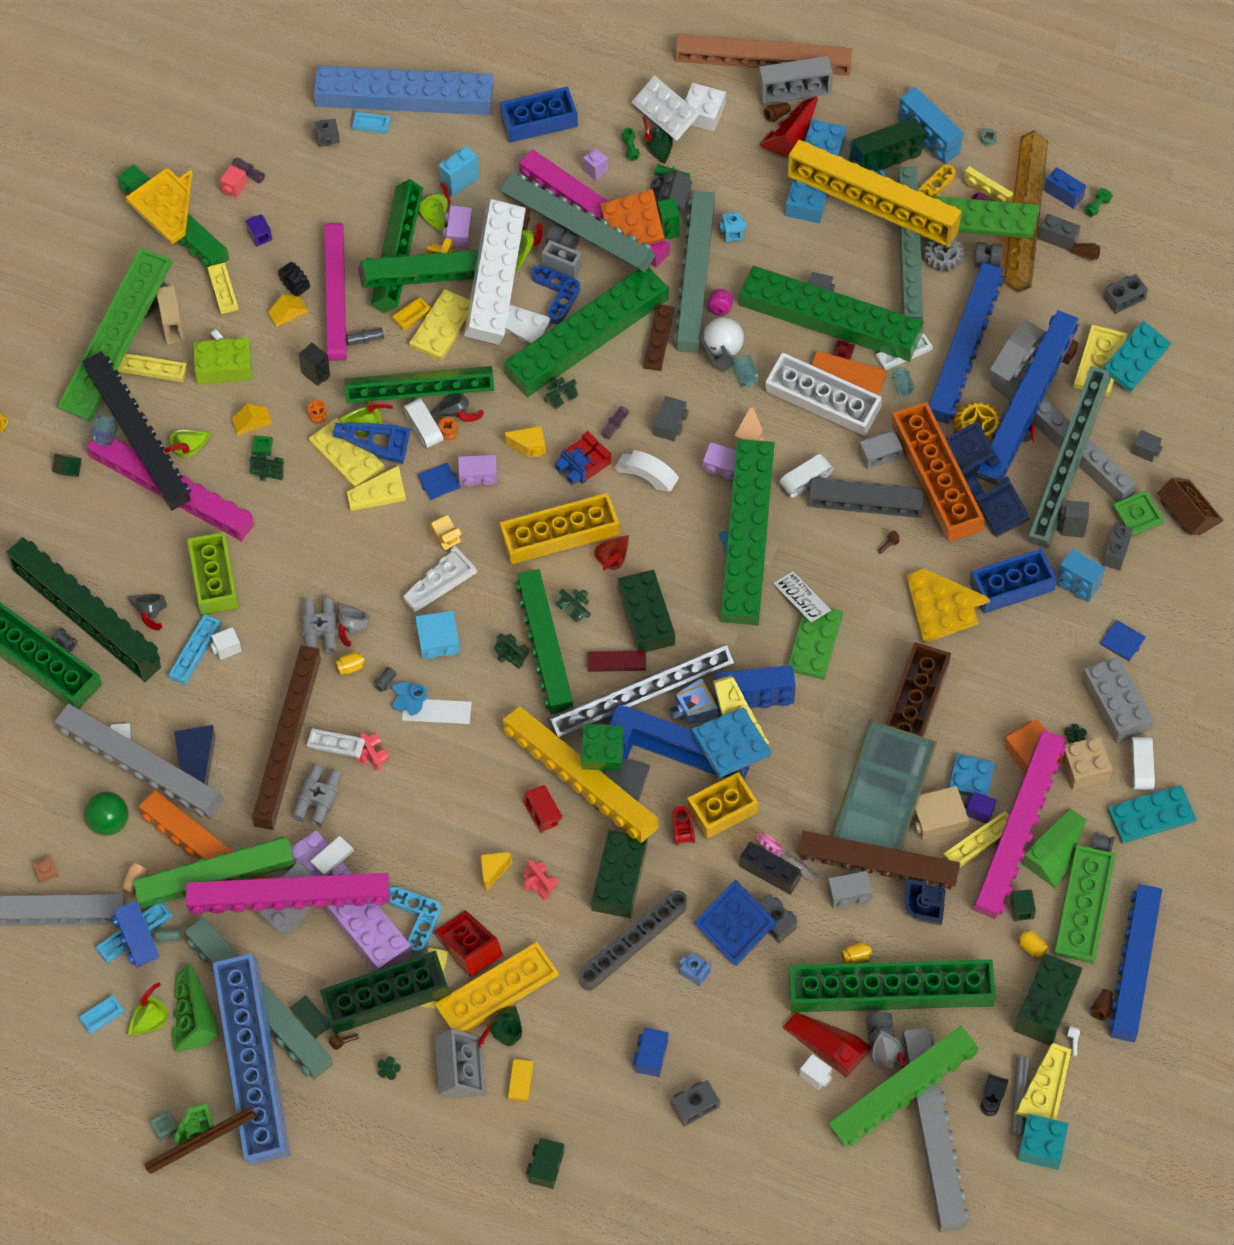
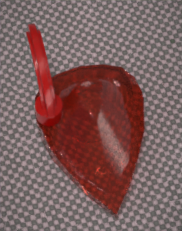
(612, 552)

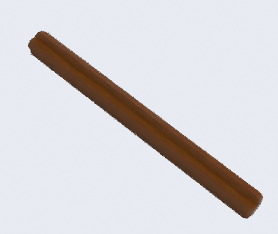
(200, 1140)

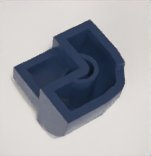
(924, 902)

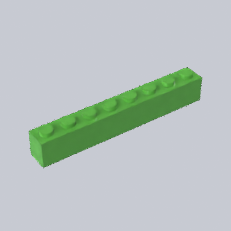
(239, 865)
(904, 1087)

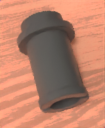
(382, 682)

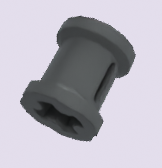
(64, 640)
(1102, 842)

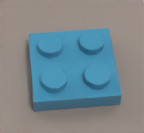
(971, 775)

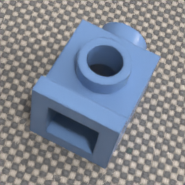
(699, 973)

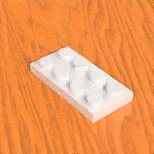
(665, 108)

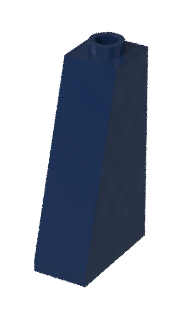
(196, 751)

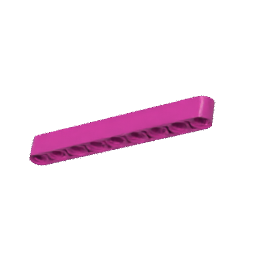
(335, 292)

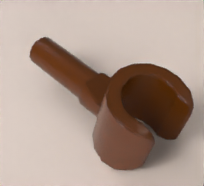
(893, 540)
(336, 1042)

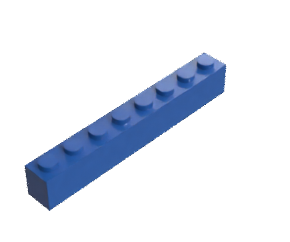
(1136, 963)

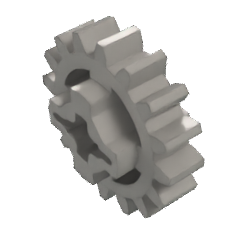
(944, 256)

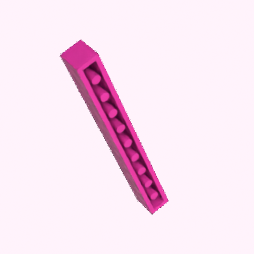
(550, 176)
(203, 504)
(1019, 824)
(288, 893)

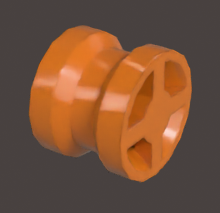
(318, 407)
(448, 433)

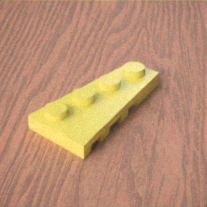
(1047, 1085)

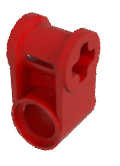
(682, 829)

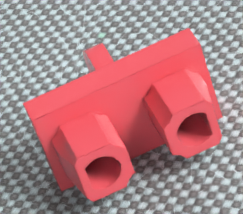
(377, 757)
(537, 880)

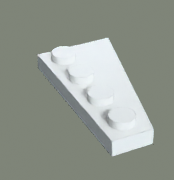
(526, 324)
(445, 576)

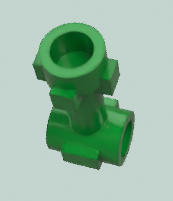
(628, 137)
(1102, 195)

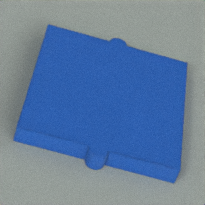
(438, 481)
(1123, 640)

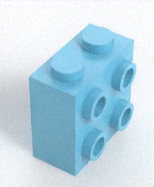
(459, 170)
(437, 634)

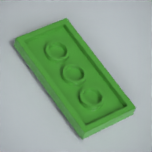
(815, 644)

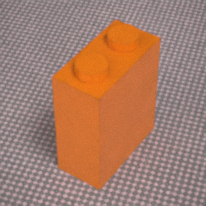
(1023, 743)

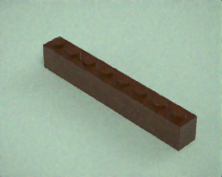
(878, 858)

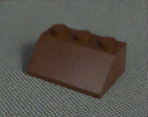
(1189, 506)

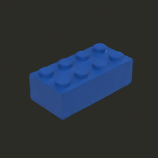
(538, 114)
(1014, 580)
(764, 686)

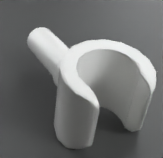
(1074, 1033)

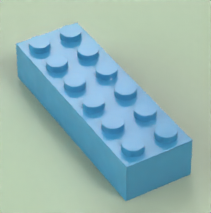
(803, 200)

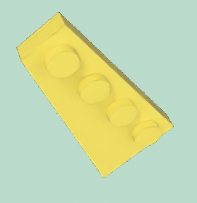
(731, 699)

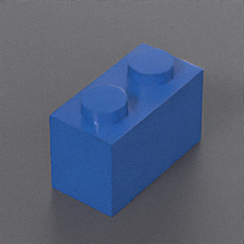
(1064, 188)
(651, 1052)

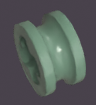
(988, 132)

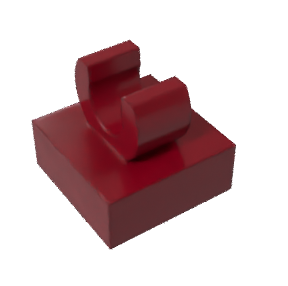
(843, 349)

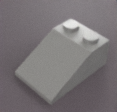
(288, 919)

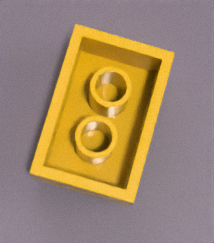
(722, 805)

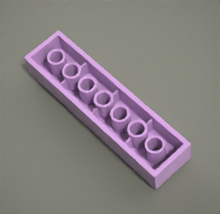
(364, 925)

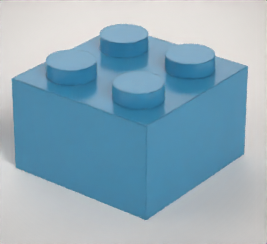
(1080, 575)

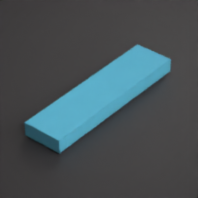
(194, 649)
(154, 918)

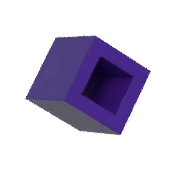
(259, 230)
(980, 807)

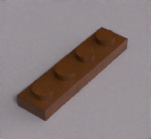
(658, 337)

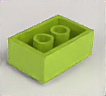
(223, 360)

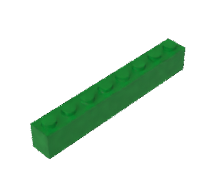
(197, 238)
(398, 238)
(417, 269)
(419, 384)
(545, 641)

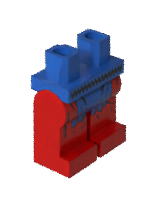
(583, 459)

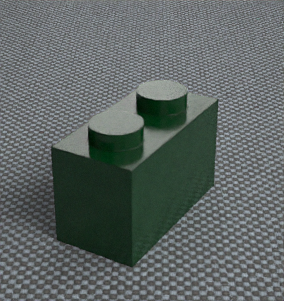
(546, 1163)

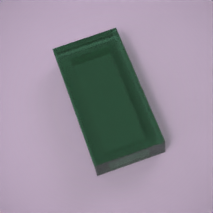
(310, 1016)

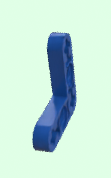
(562, 288)

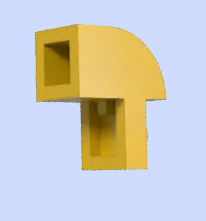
(445, 532)

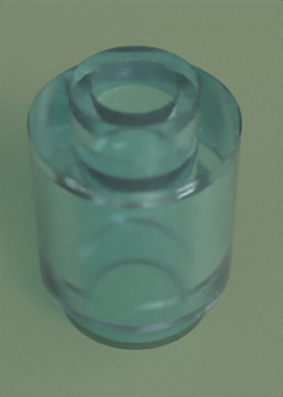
(903, 381)

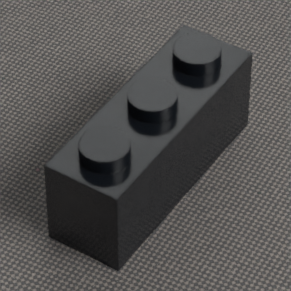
(770, 868)

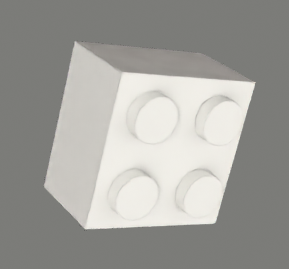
(708, 103)

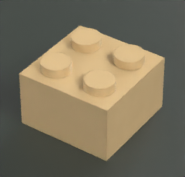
(1087, 763)

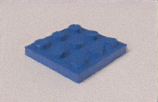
(735, 922)

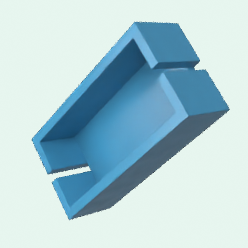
(941, 134)

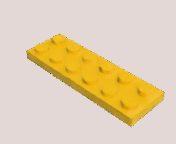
(497, 989)

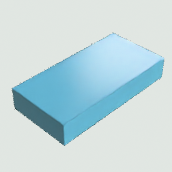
(371, 122)
(101, 1014)

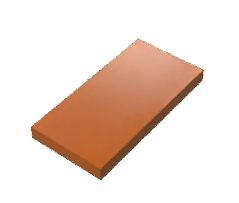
(857, 373)

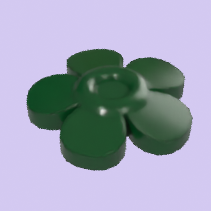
(1075, 733)
(387, 1068)

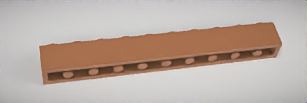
(756, 53)

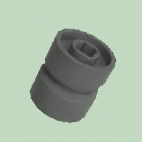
(560, 235)
(994, 252)
(876, 1022)

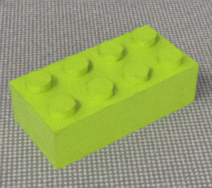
(212, 573)

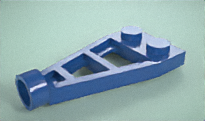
(397, 439)

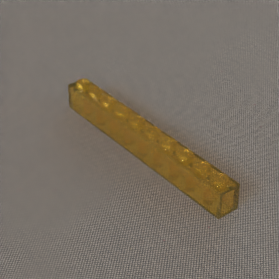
(1027, 190)

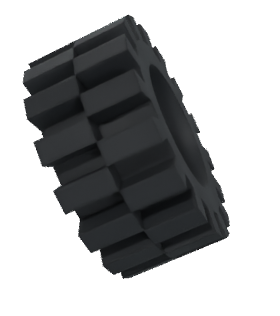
(294, 279)

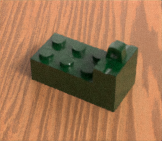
(1048, 999)

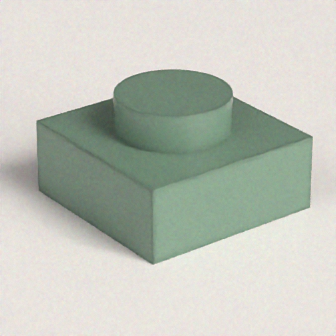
(163, 1125)

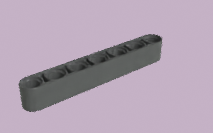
(629, 948)

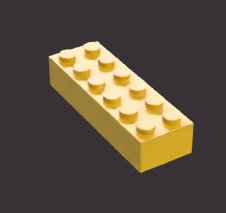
(559, 528)

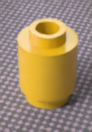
(350, 663)
(1033, 944)
(856, 953)

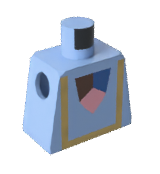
(694, 704)

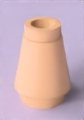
(133, 873)

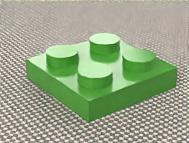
(1138, 513)

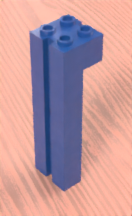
(662, 738)

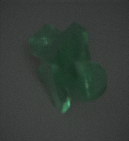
(554, 396)
(267, 468)
(566, 600)
(509, 651)

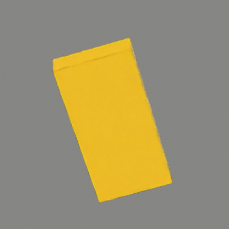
(411, 314)
(521, 1080)

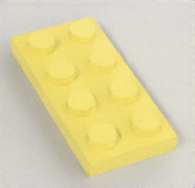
(441, 325)
(1099, 349)
(348, 459)

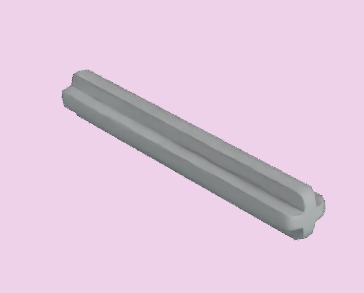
(1020, 1089)

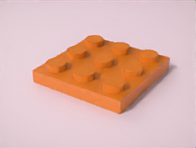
(636, 216)

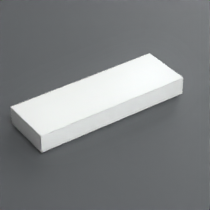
(887, 361)
(335, 743)

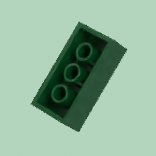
(888, 145)
(646, 611)
(619, 875)

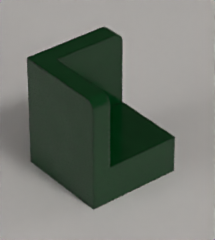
(66, 465)
(1023, 905)

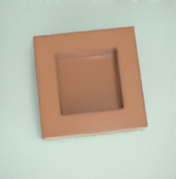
(45, 869)

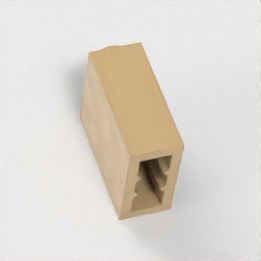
(170, 315)
(940, 813)

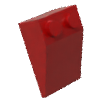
(469, 943)

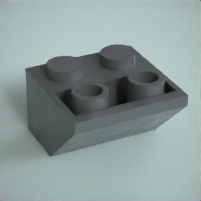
(672, 186)

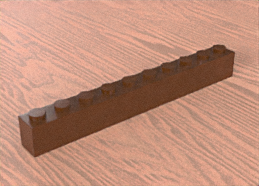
(286, 738)

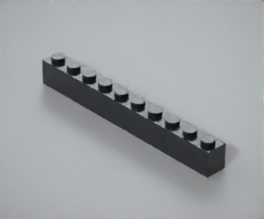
(136, 430)

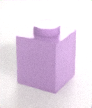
(595, 164)

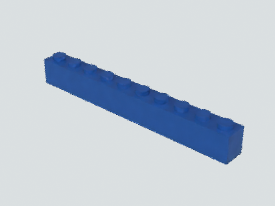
(965, 342)
(1030, 394)

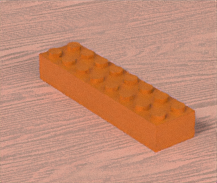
(937, 472)

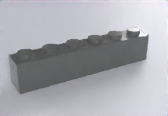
(866, 497)

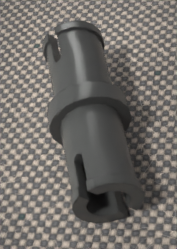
(365, 336)

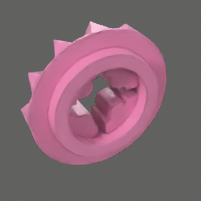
(769, 843)

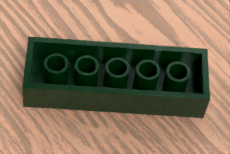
(385, 992)

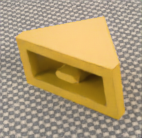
(287, 309)
(251, 418)
(494, 866)

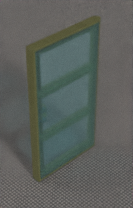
(884, 786)

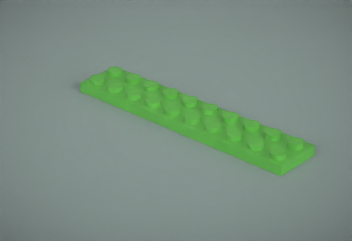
(117, 328)

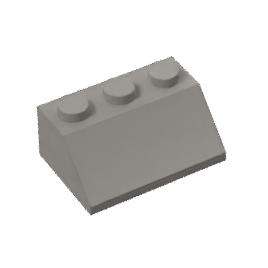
(459, 1064)

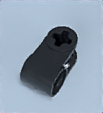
(993, 1092)

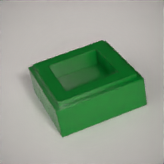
(262, 445)

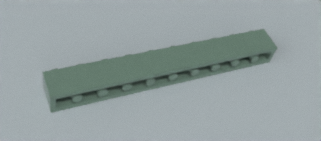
(578, 222)
(910, 256)
(695, 273)
(1069, 457)
(282, 1024)

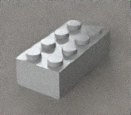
(795, 80)
(1018, 350)
(1117, 699)

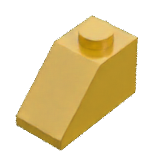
(527, 441)

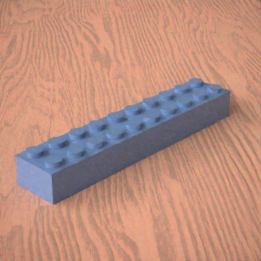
(404, 90)
(251, 1058)

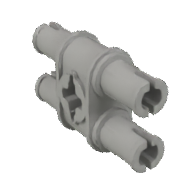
(326, 620)
(325, 796)

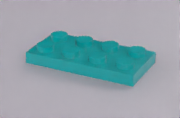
(1136, 356)
(1151, 814)

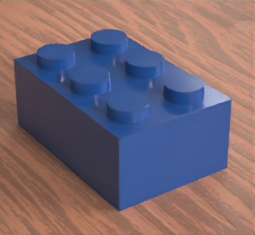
(135, 934)

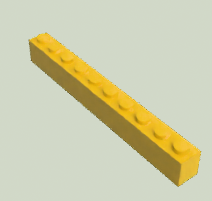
(592, 784)

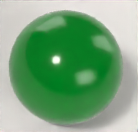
(106, 813)

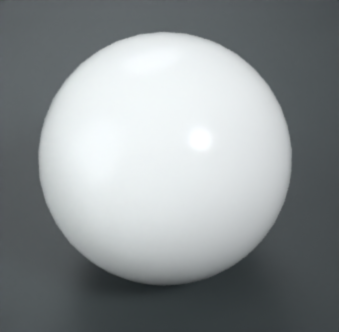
(724, 332)

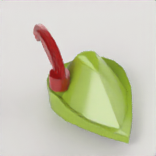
(435, 207)
(526, 243)
(365, 415)
(187, 442)
(149, 1014)

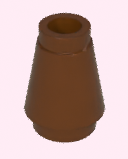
(776, 111)
(1087, 250)
(1102, 1005)

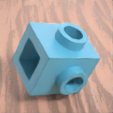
(732, 226)

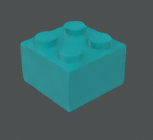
(1043, 1141)

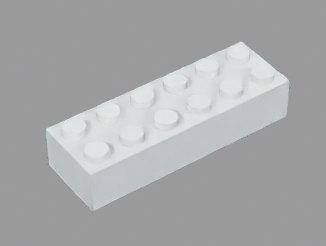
(823, 394)

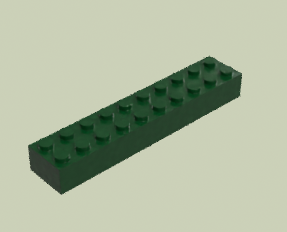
(84, 609)

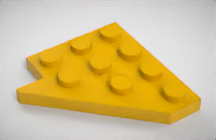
(164, 203)
(942, 604)

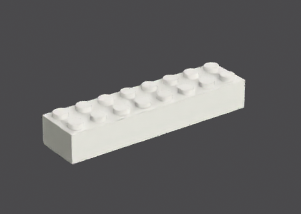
(494, 272)

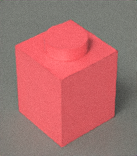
(233, 181)

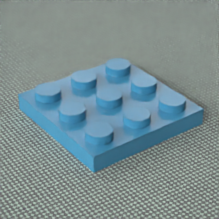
(731, 742)

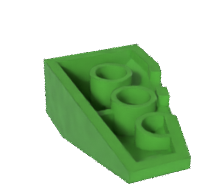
(1055, 848)
(194, 1017)
(193, 1123)

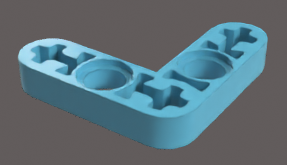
(423, 916)

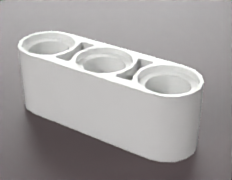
(423, 423)
(800, 478)
(1142, 763)

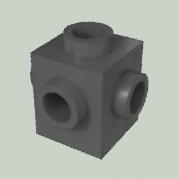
(326, 132)

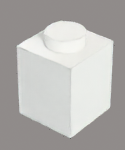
(225, 643)
(816, 1072)

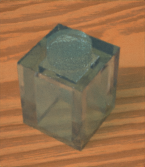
(745, 371)
(104, 430)

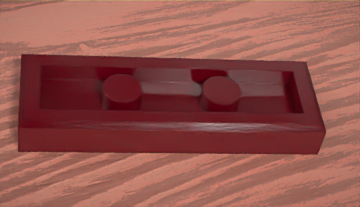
(616, 661)

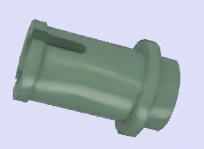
(167, 935)

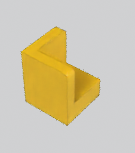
(447, 247)

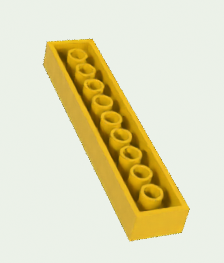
(874, 193)

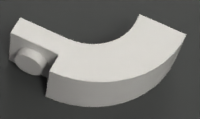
(649, 468)

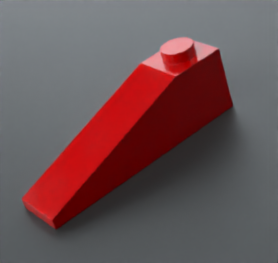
(791, 129)
(833, 1045)

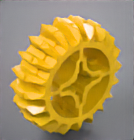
(983, 414)

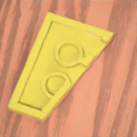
(378, 491)

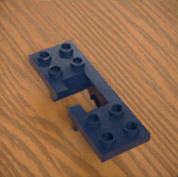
(1000, 504)

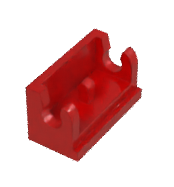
(542, 808)

